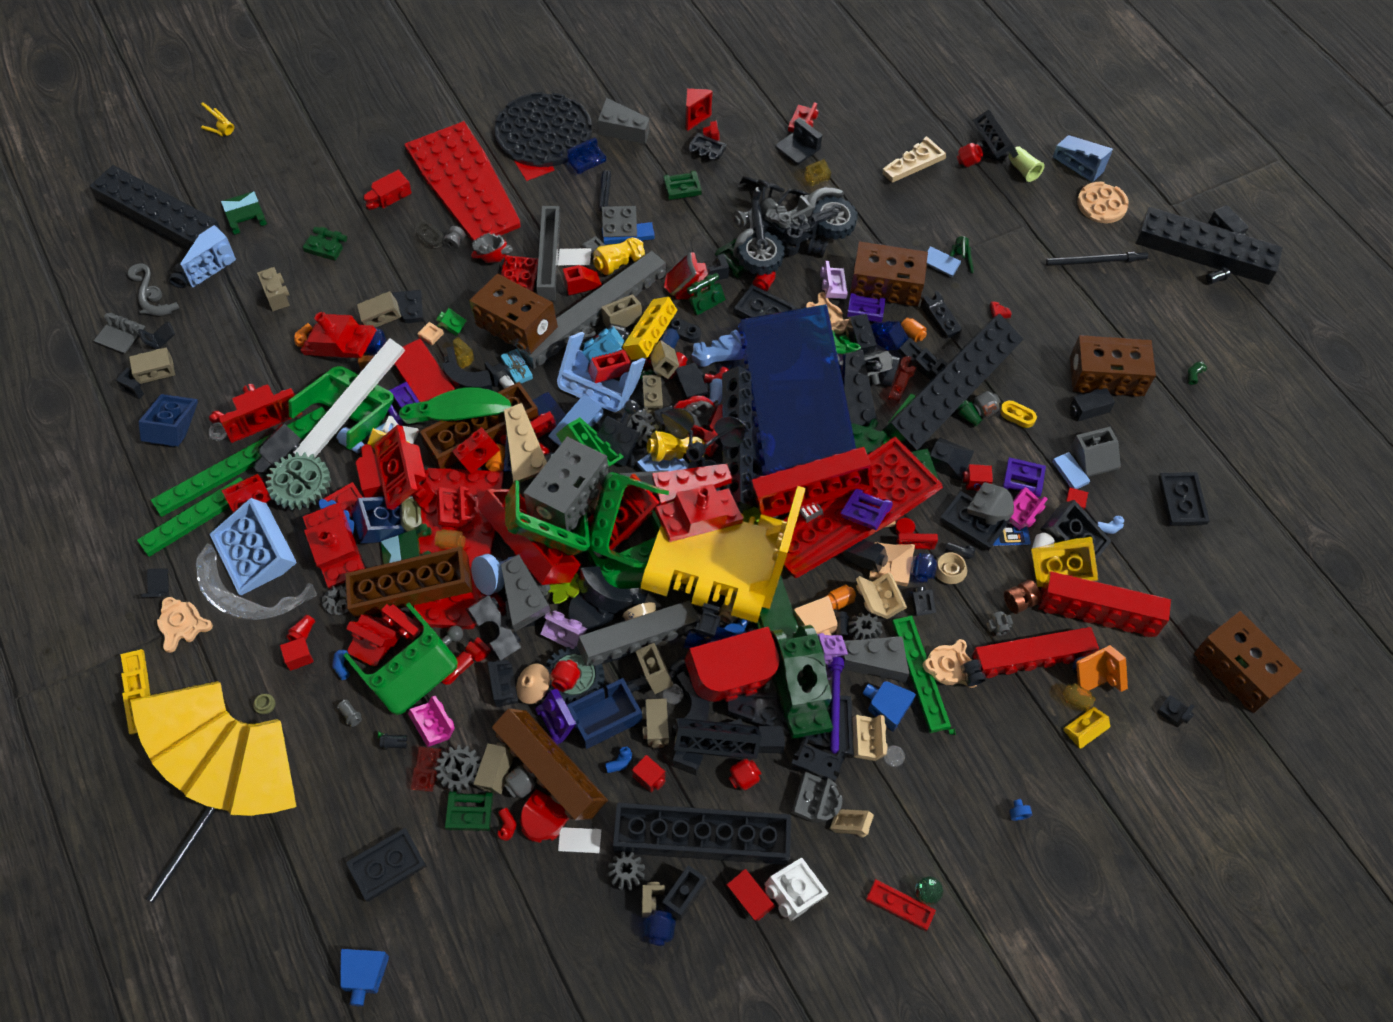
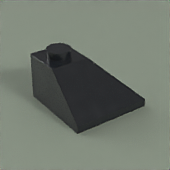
(950, 458)

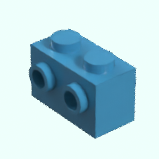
(607, 342)

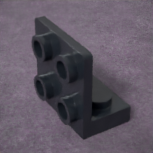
(801, 143)

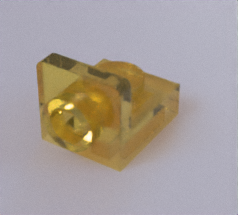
(463, 353)

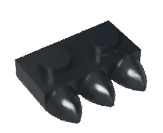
(707, 146)

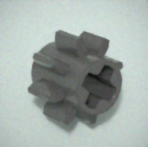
(999, 623)

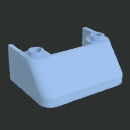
(576, 380)

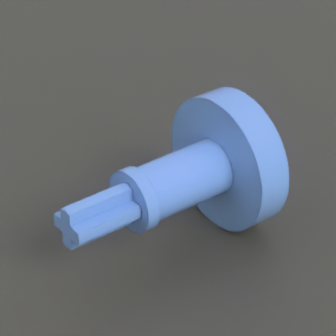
(488, 574)

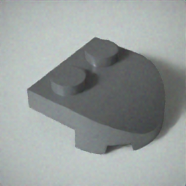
(992, 504)
(816, 799)

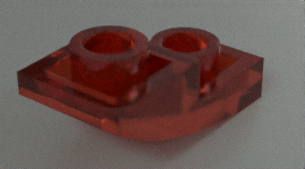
(425, 773)

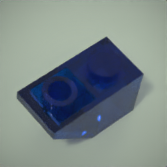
(889, 334)

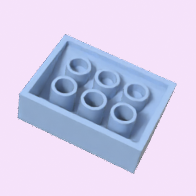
(252, 546)

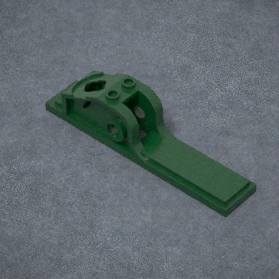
(797, 651)

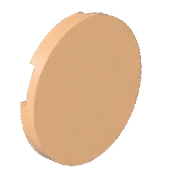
(1102, 202)

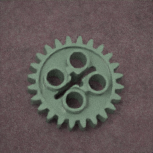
(286, 492)

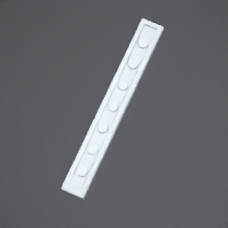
(351, 399)

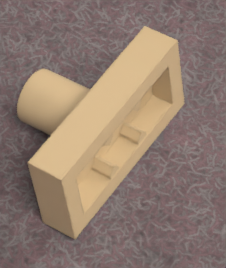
(852, 822)

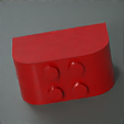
(733, 665)

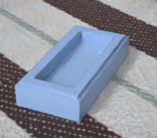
(942, 262)
(1071, 471)

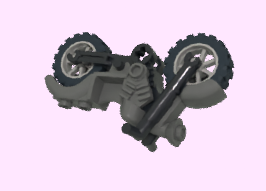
(775, 228)

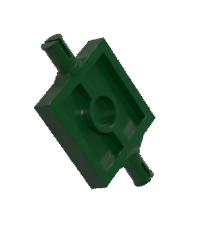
(868, 436)

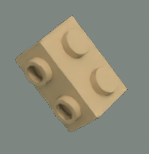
(869, 737)

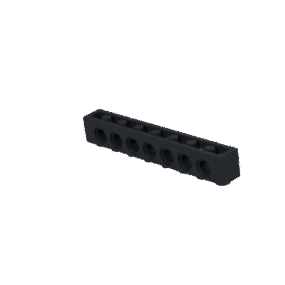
(738, 404)

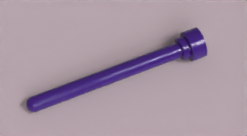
(836, 668)

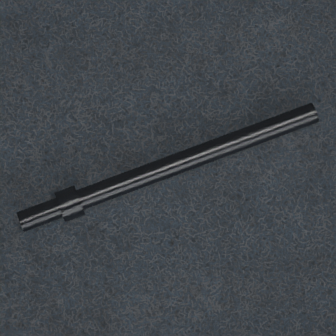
(1128, 257)
(173, 865)

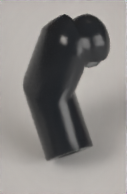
(967, 552)

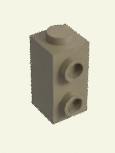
(664, 360)
(652, 393)
(657, 722)
(494, 768)

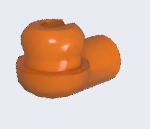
(301, 335)

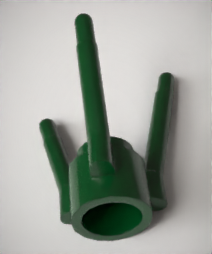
(962, 247)

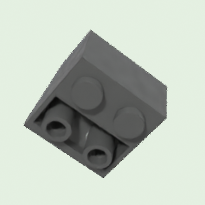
(1097, 451)

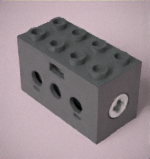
(566, 485)

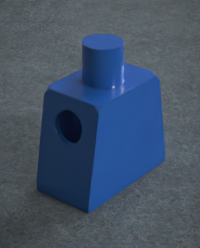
(889, 701)
(362, 973)

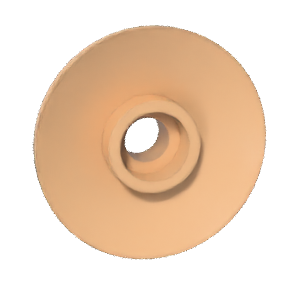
(533, 683)

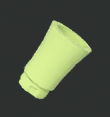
(1027, 164)

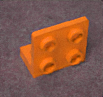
(1103, 667)

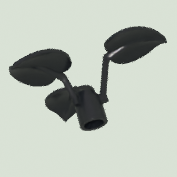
(765, 185)
(679, 423)

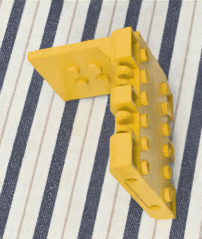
(731, 562)

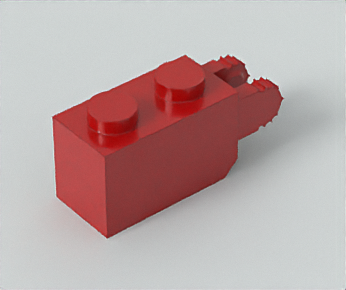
(387, 190)
(369, 473)

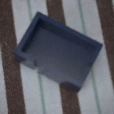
(603, 718)

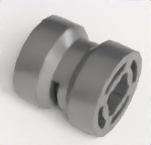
(453, 238)

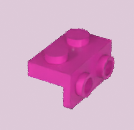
(1026, 508)
(432, 722)

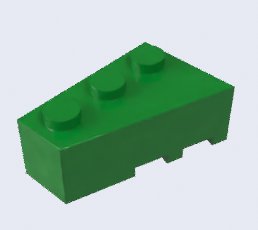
(584, 434)

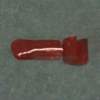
(902, 379)

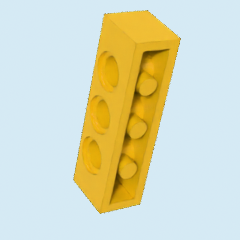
(649, 328)

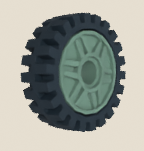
(590, 680)

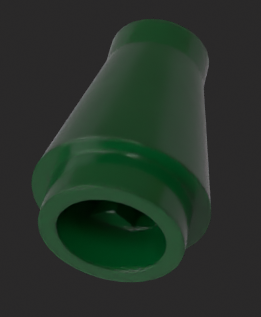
(969, 413)

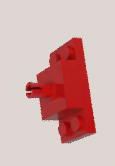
(338, 337)
(256, 411)
(398, 466)
(633, 512)
(698, 512)
(332, 544)

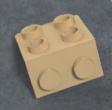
(881, 595)

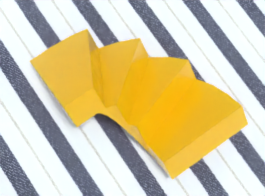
(213, 754)

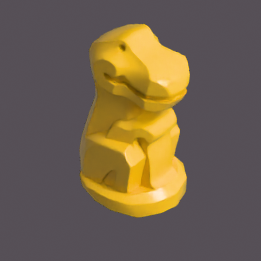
(612, 256)
(667, 447)

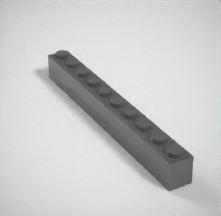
(589, 310)

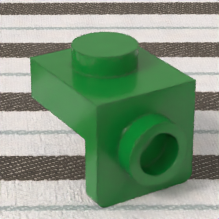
(450, 321)

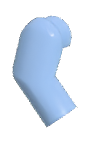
(1113, 526)

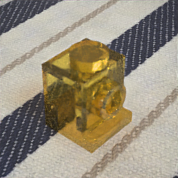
(820, 168)

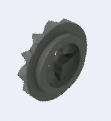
(329, 603)

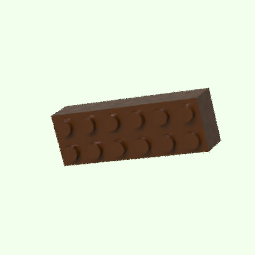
(445, 436)
(408, 580)
(549, 764)

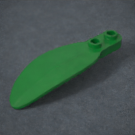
(456, 405)

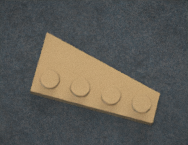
(917, 159)
(524, 447)

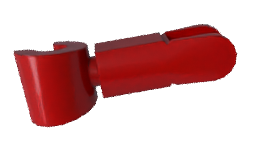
(476, 651)

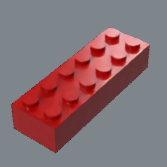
(822, 482)
(545, 563)
(1104, 604)

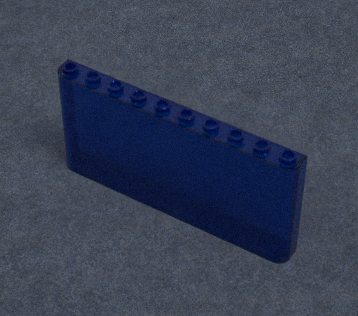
(796, 388)

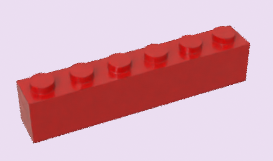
(1036, 652)

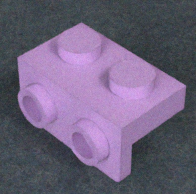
(833, 281)
(562, 630)

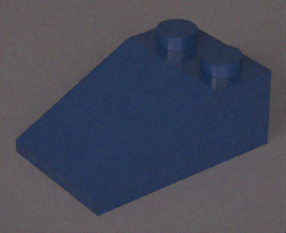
(167, 420)
(375, 521)

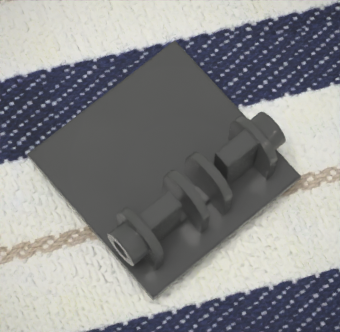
(619, 221)
(118, 333)

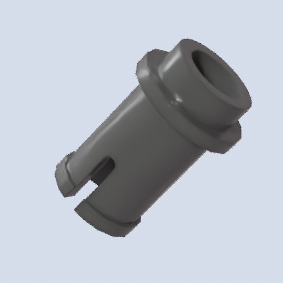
(352, 717)

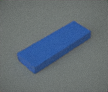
(644, 232)

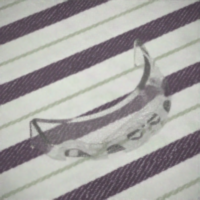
(234, 605)

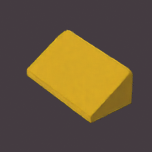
(1087, 727)

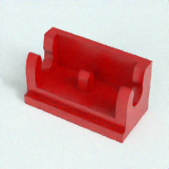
(751, 895)

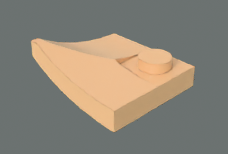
(898, 563)

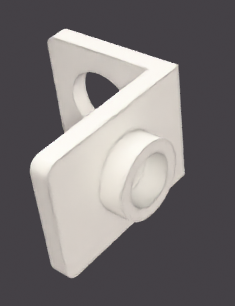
(410, 432)

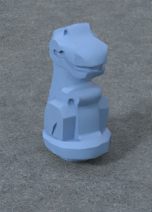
(725, 349)

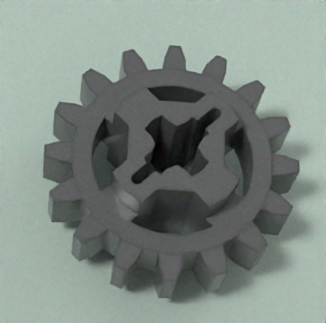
(642, 426)
(450, 772)

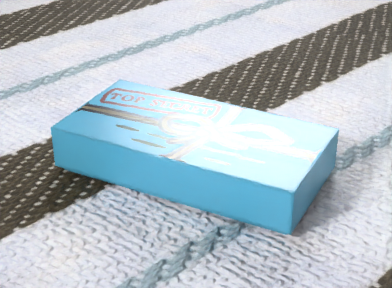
(518, 369)

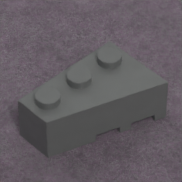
(622, 123)
(523, 595)
(877, 657)

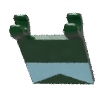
(242, 209)
(404, 545)

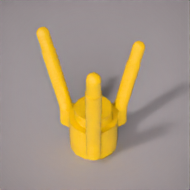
(223, 125)

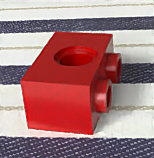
(476, 450)

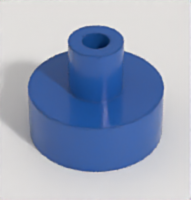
(1020, 812)

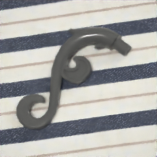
(154, 292)

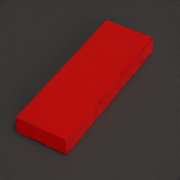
(900, 905)

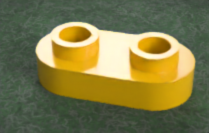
(1018, 414)

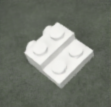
(795, 889)

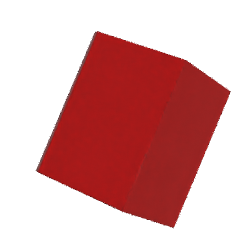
(697, 106)

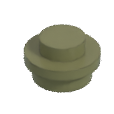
(264, 704)

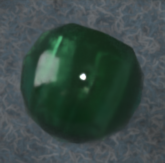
(929, 890)

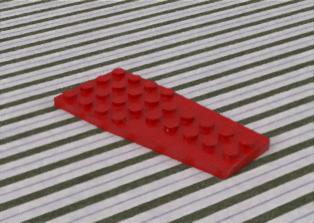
(464, 180)
(895, 477)
(478, 541)

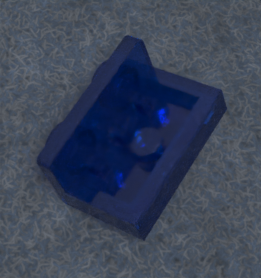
(585, 156)

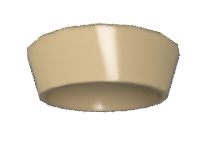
(951, 568)
(639, 610)

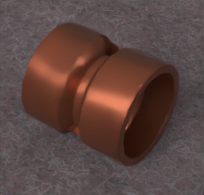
(1023, 596)

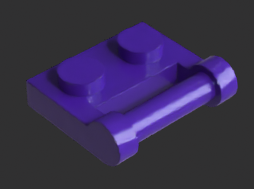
(863, 305)
(403, 395)
(1026, 472)
(863, 513)
(556, 716)

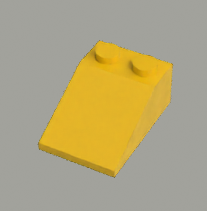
(1067, 557)

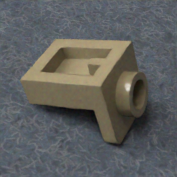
(648, 901)

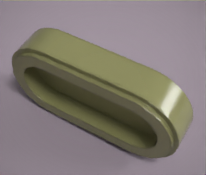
(410, 514)

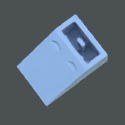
(207, 256)

